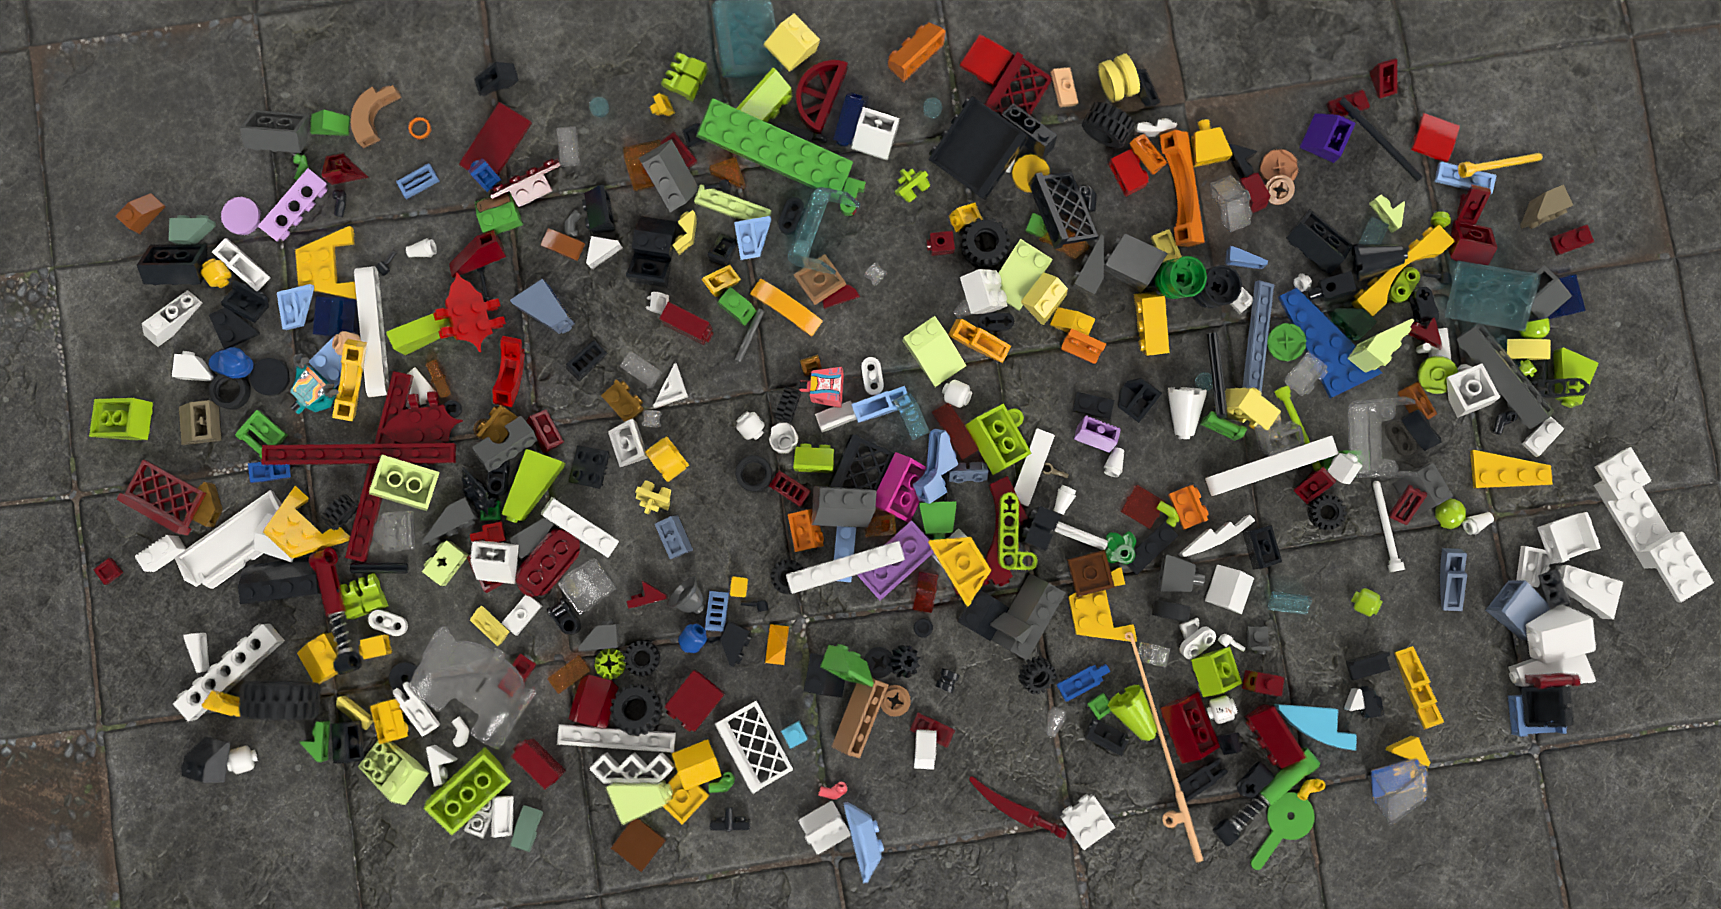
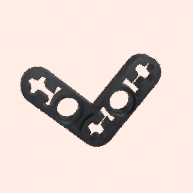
(1542, 381)

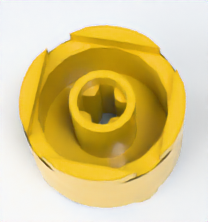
(666, 458)

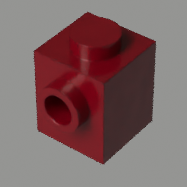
(941, 243)

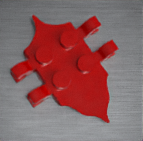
(467, 314)

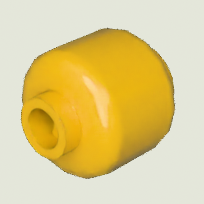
(216, 273)

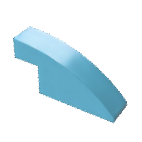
(1318, 724)

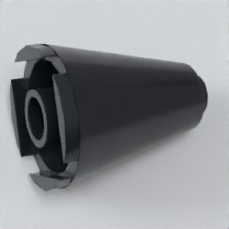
(1376, 259)

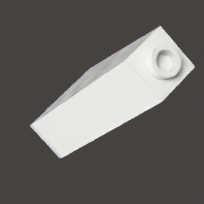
(1574, 665)

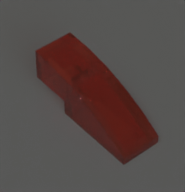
(958, 434)

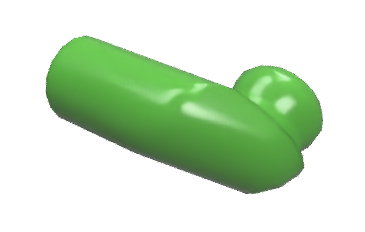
(303, 165)
(724, 784)

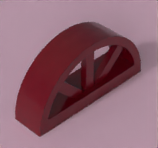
(832, 90)

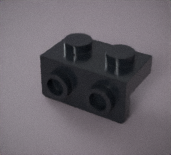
(245, 301)

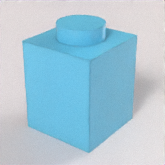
(794, 734)

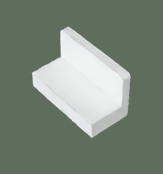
(835, 416)

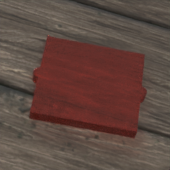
(1142, 506)

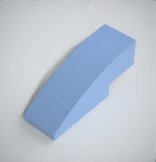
(877, 405)

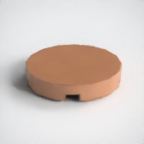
(1278, 163)

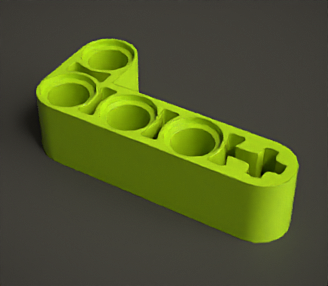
(1003, 531)

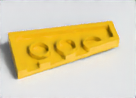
(1502, 471)

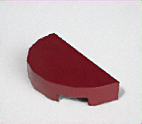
(841, 296)

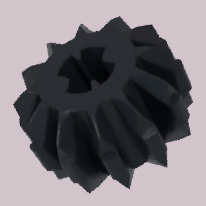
(901, 654)

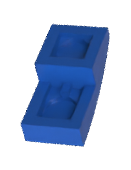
(264, 473)

